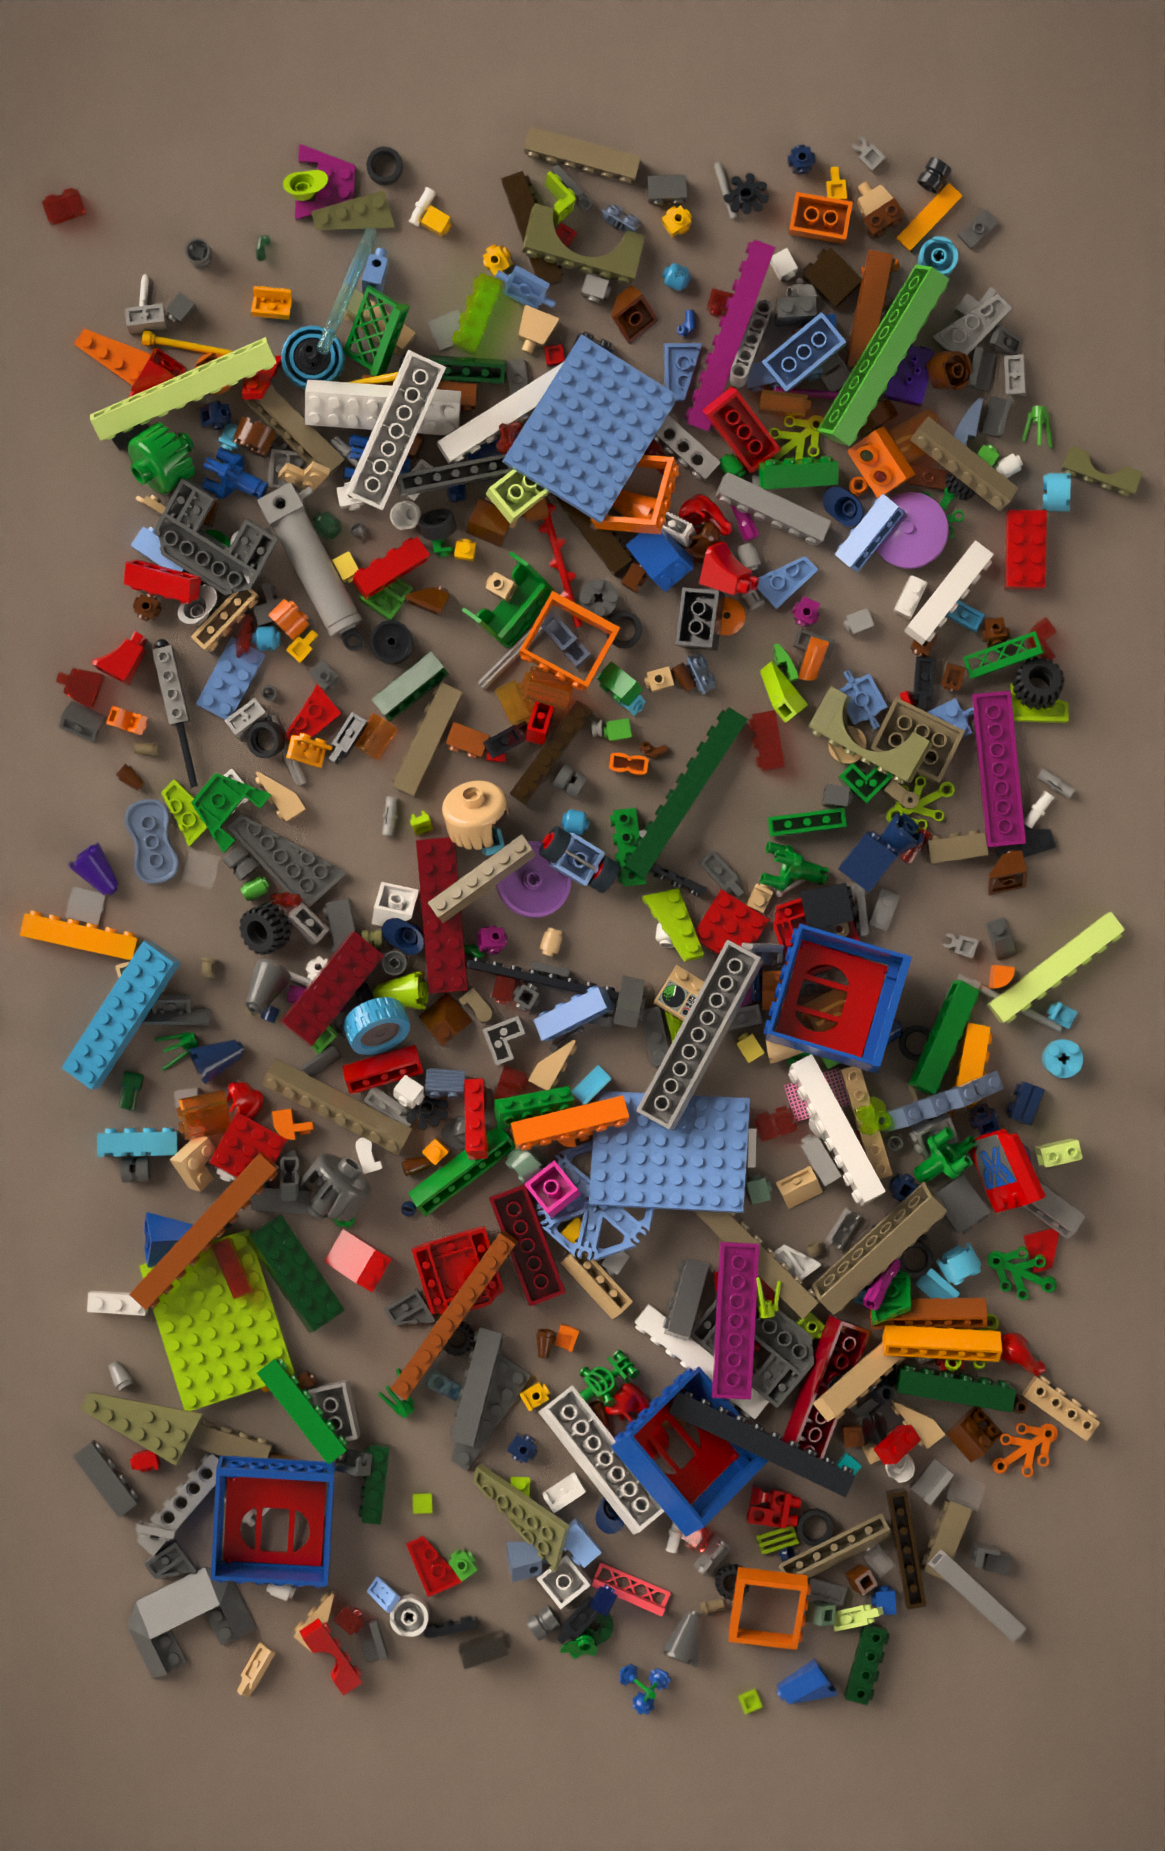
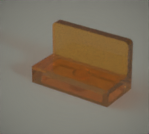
(376, 736)

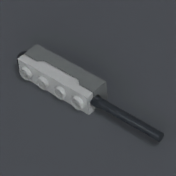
(174, 699)

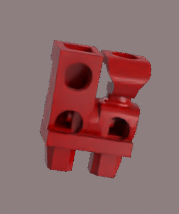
(778, 1510)

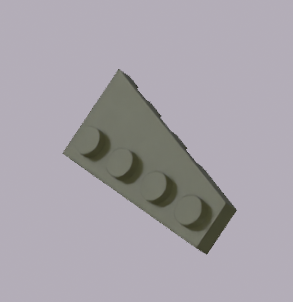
(357, 213)

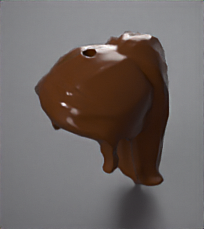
(707, 536)

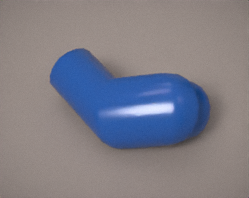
(689, 325)

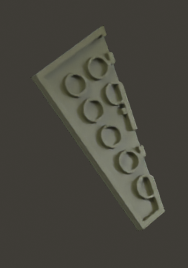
(153, 1426)
(526, 1516)

